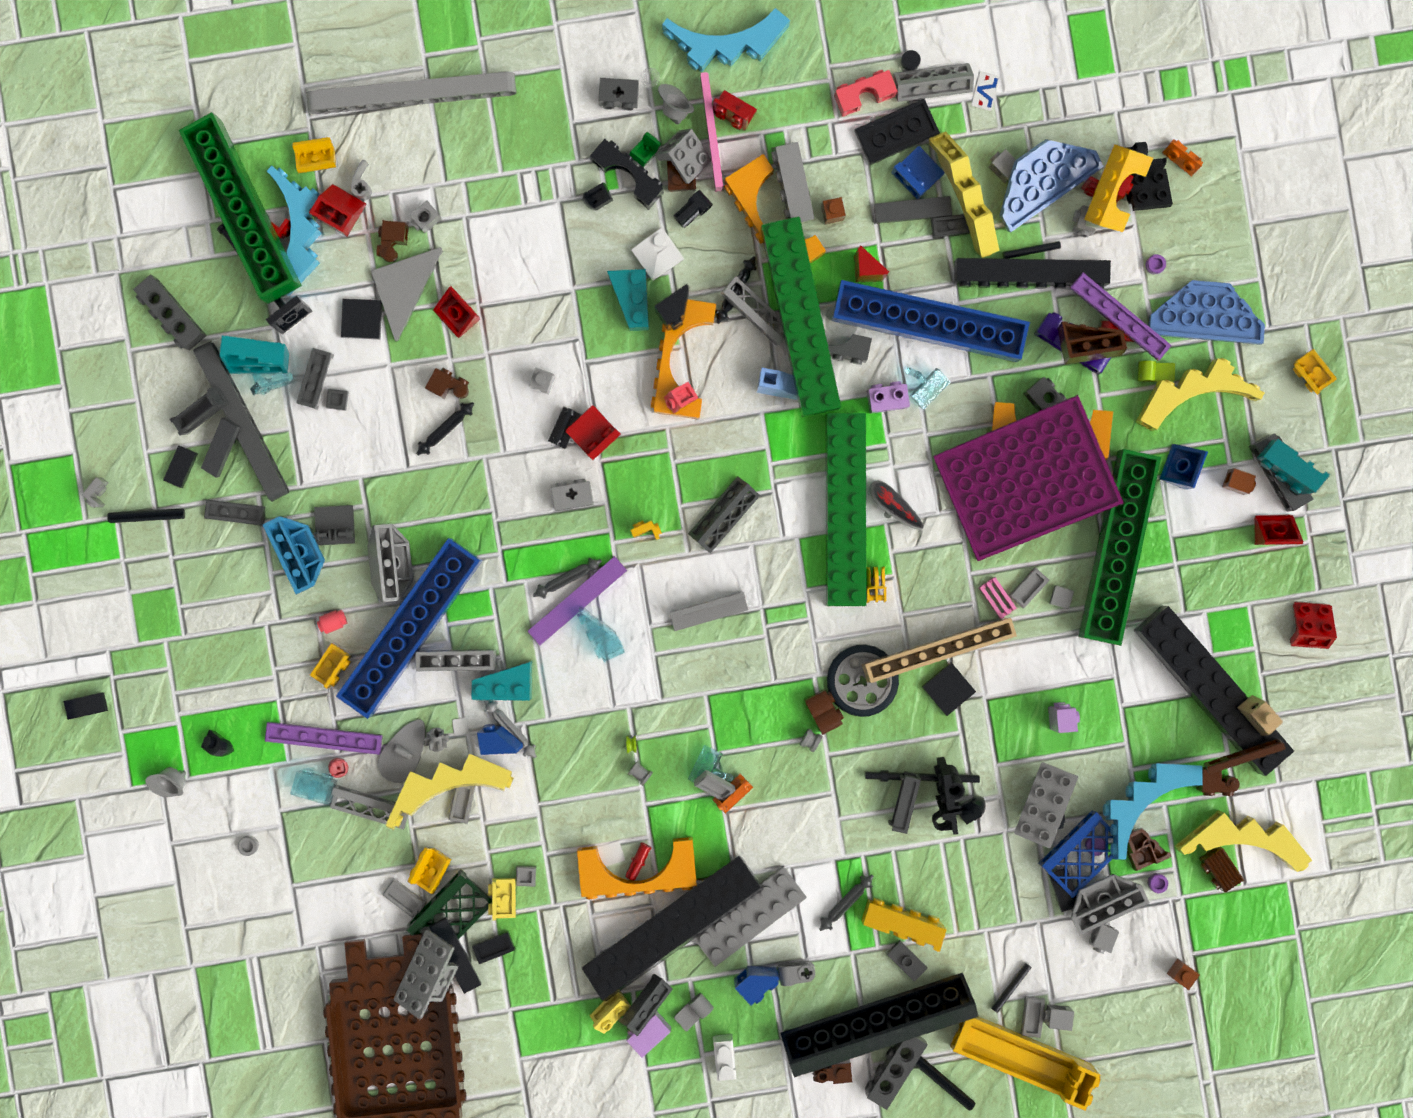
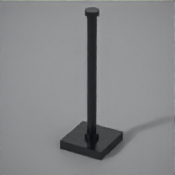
(287, 314)

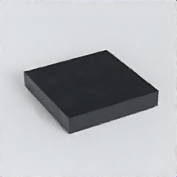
(361, 319)
(948, 689)

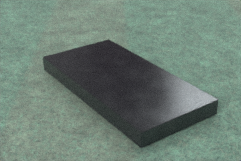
(897, 131)

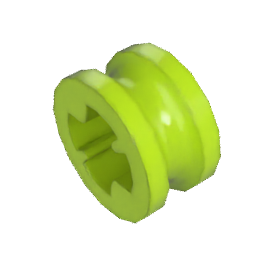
(631, 744)

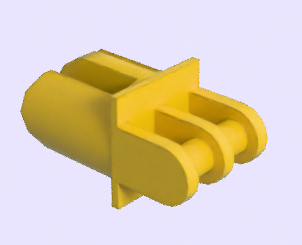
(875, 597)

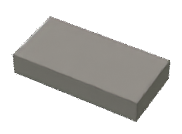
(1029, 587)
(714, 785)
(462, 804)
(403, 898)
(1032, 1016)

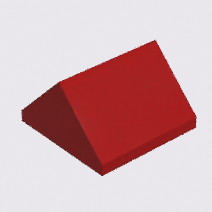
(867, 267)
(456, 312)
(1276, 530)

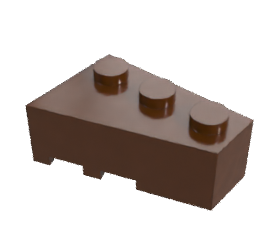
(1088, 343)

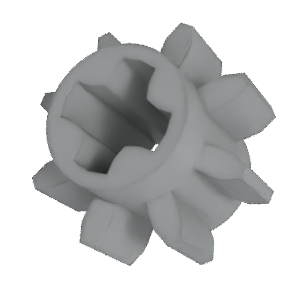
(436, 739)

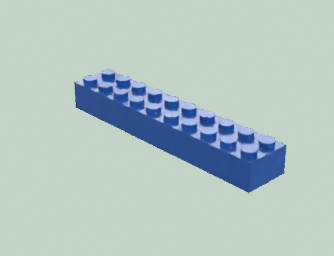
(930, 321)
(409, 628)

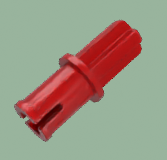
(638, 861)

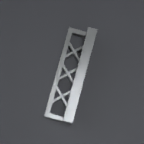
(934, 84)
(750, 313)
(708, 611)
(366, 799)

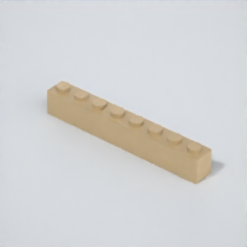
(939, 650)

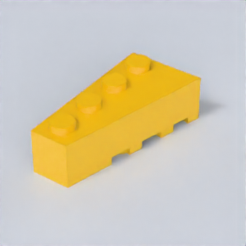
(904, 923)

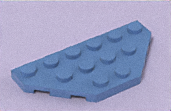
(1043, 178)
(1208, 313)

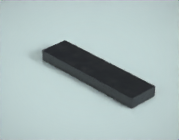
(465, 973)

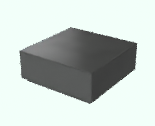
(337, 399)

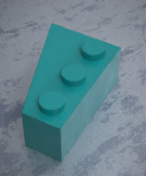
(631, 293)
(253, 356)
(1291, 468)
(507, 684)

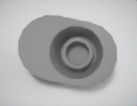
(674, 103)
(167, 782)

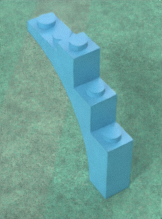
(728, 48)
(302, 232)
(1140, 794)

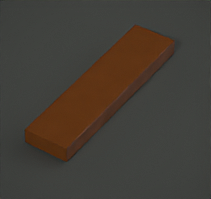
(1244, 756)

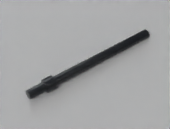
(885, 775)

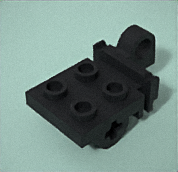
(1152, 190)
(950, 789)

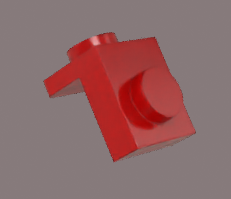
(284, 230)

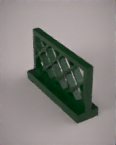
(440, 900)

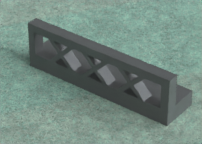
(721, 512)

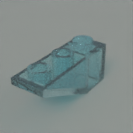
(605, 638)

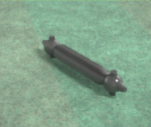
(567, 578)
(846, 902)

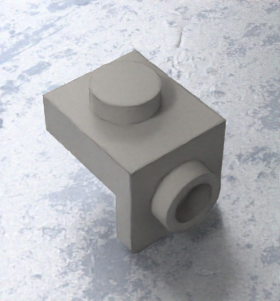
(1079, 225)

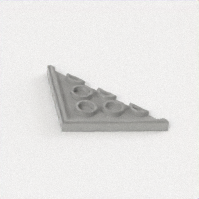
(402, 286)

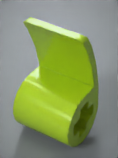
(1154, 372)

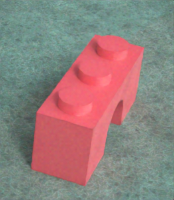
(879, 85)

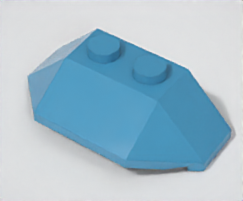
(296, 551)

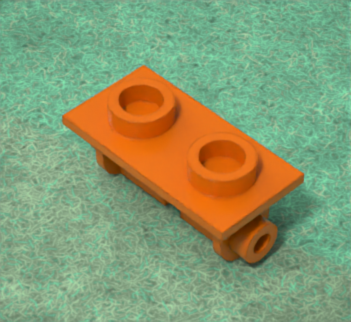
(1187, 161)
(742, 787)

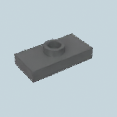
(907, 960)

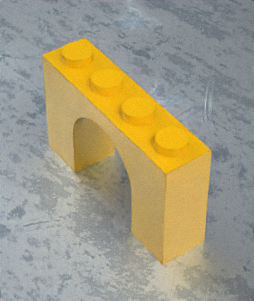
(1103, 206)

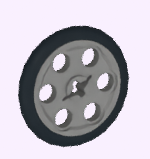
(839, 691)

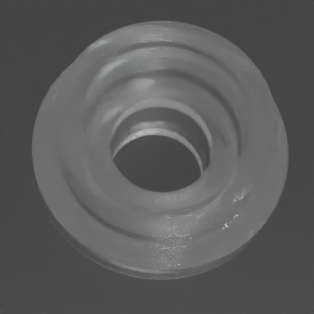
(653, 72)

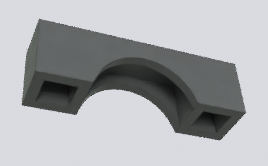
(854, 349)

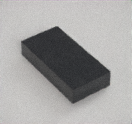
(180, 466)
(493, 947)

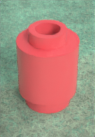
(332, 621)

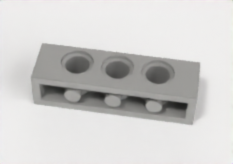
(455, 660)

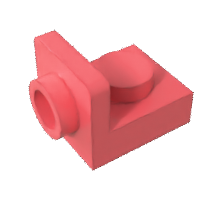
(680, 397)

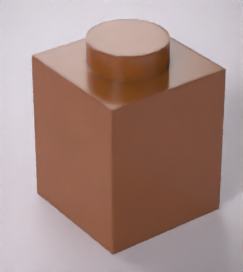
(833, 210)
(1239, 481)
(1183, 974)

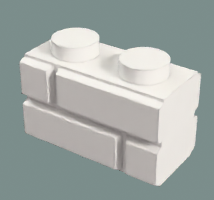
(724, 1057)

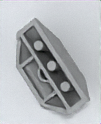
(389, 562)
(1105, 902)

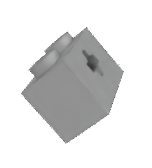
(563, 502)

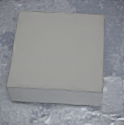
(1061, 597)
(526, 876)

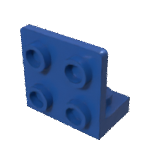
(917, 172)

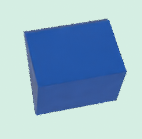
(1183, 466)

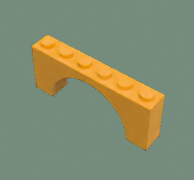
(744, 187)
(697, 314)
(1101, 423)
(599, 880)

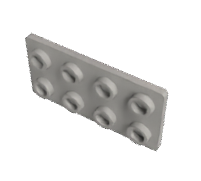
(1046, 805)
(427, 975)

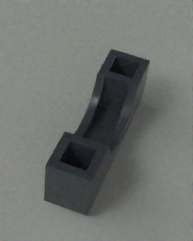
(609, 158)

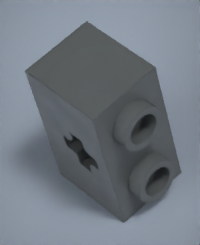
(609, 89)

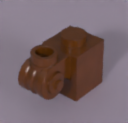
(391, 234)
(442, 382)
(1214, 784)
(837, 1073)

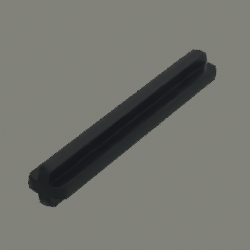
(148, 515)
(945, 1083)

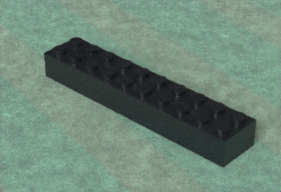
(1206, 683)
(672, 928)
(879, 1024)

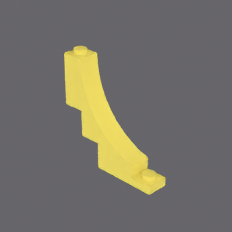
(968, 191)
(419, 789)
(1221, 831)

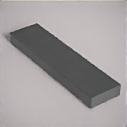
(912, 209)

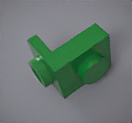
(645, 149)

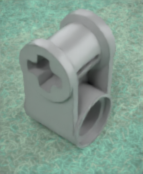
(793, 972)

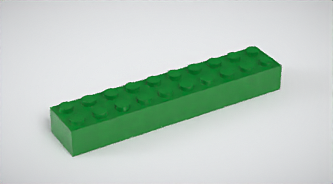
(240, 208)
(800, 316)
(845, 509)
(1119, 548)

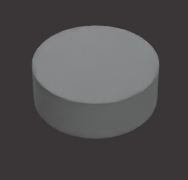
(248, 845)

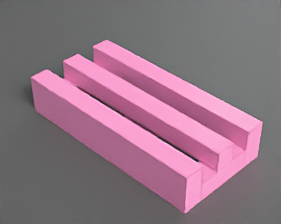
(1006, 610)

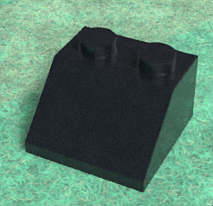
(673, 308)

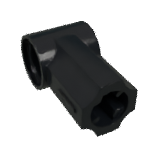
(697, 205)

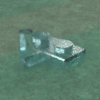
(264, 385)
(929, 387)
(708, 761)

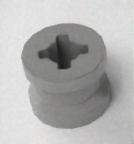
(811, 740)

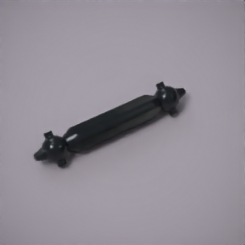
(743, 275)
(445, 428)

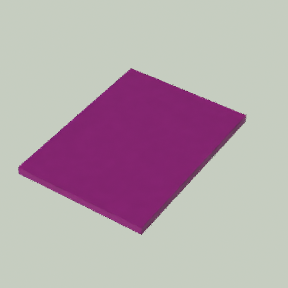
(1028, 478)

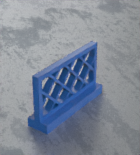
(1068, 844)

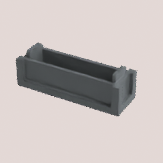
(314, 378)
(199, 411)
(905, 802)
(646, 1005)

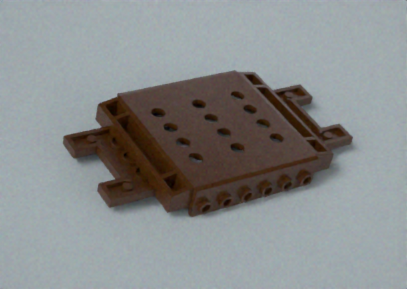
(370, 986)

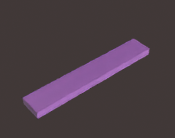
(1120, 316)
(580, 597)
(323, 738)

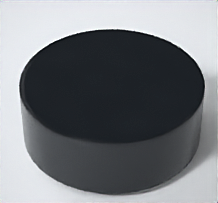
(910, 60)

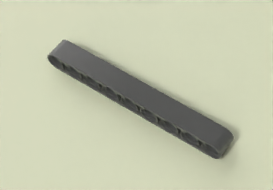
(238, 413)

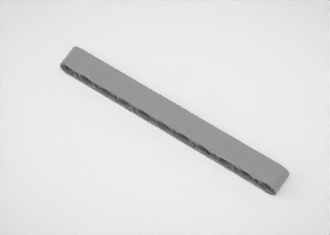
(411, 93)

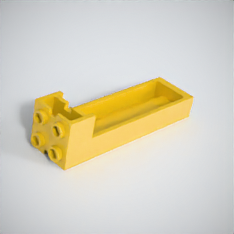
(1027, 1060)

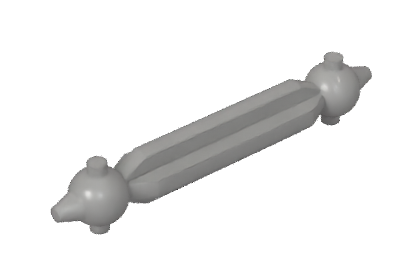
(504, 721)

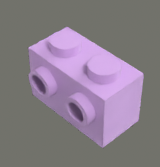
(888, 398)
(1063, 718)
(650, 1036)

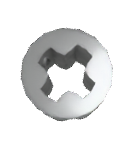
(640, 773)

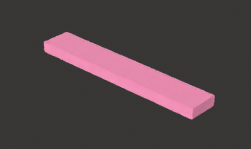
(711, 130)

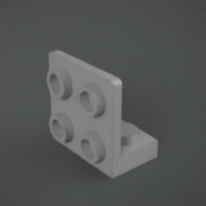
(685, 153)

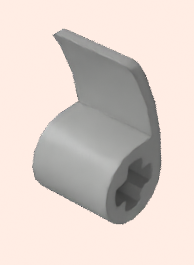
(357, 182)
(695, 1009)

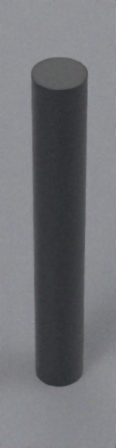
(1031, 250)
(1011, 987)

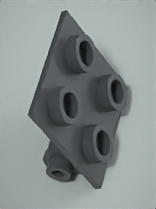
(334, 525)

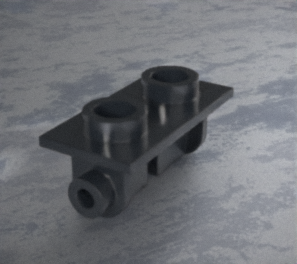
(566, 418)

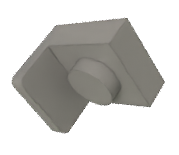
(95, 489)

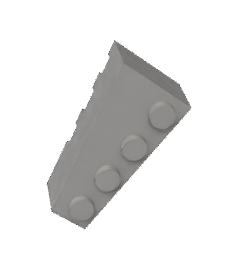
(793, 181)

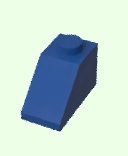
(497, 740)

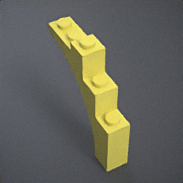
(1216, 379)

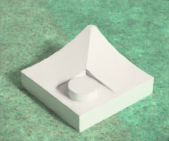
(657, 254)

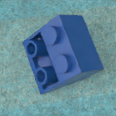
(756, 981)

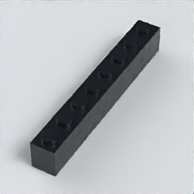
(1028, 272)

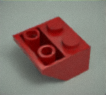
(337, 209)

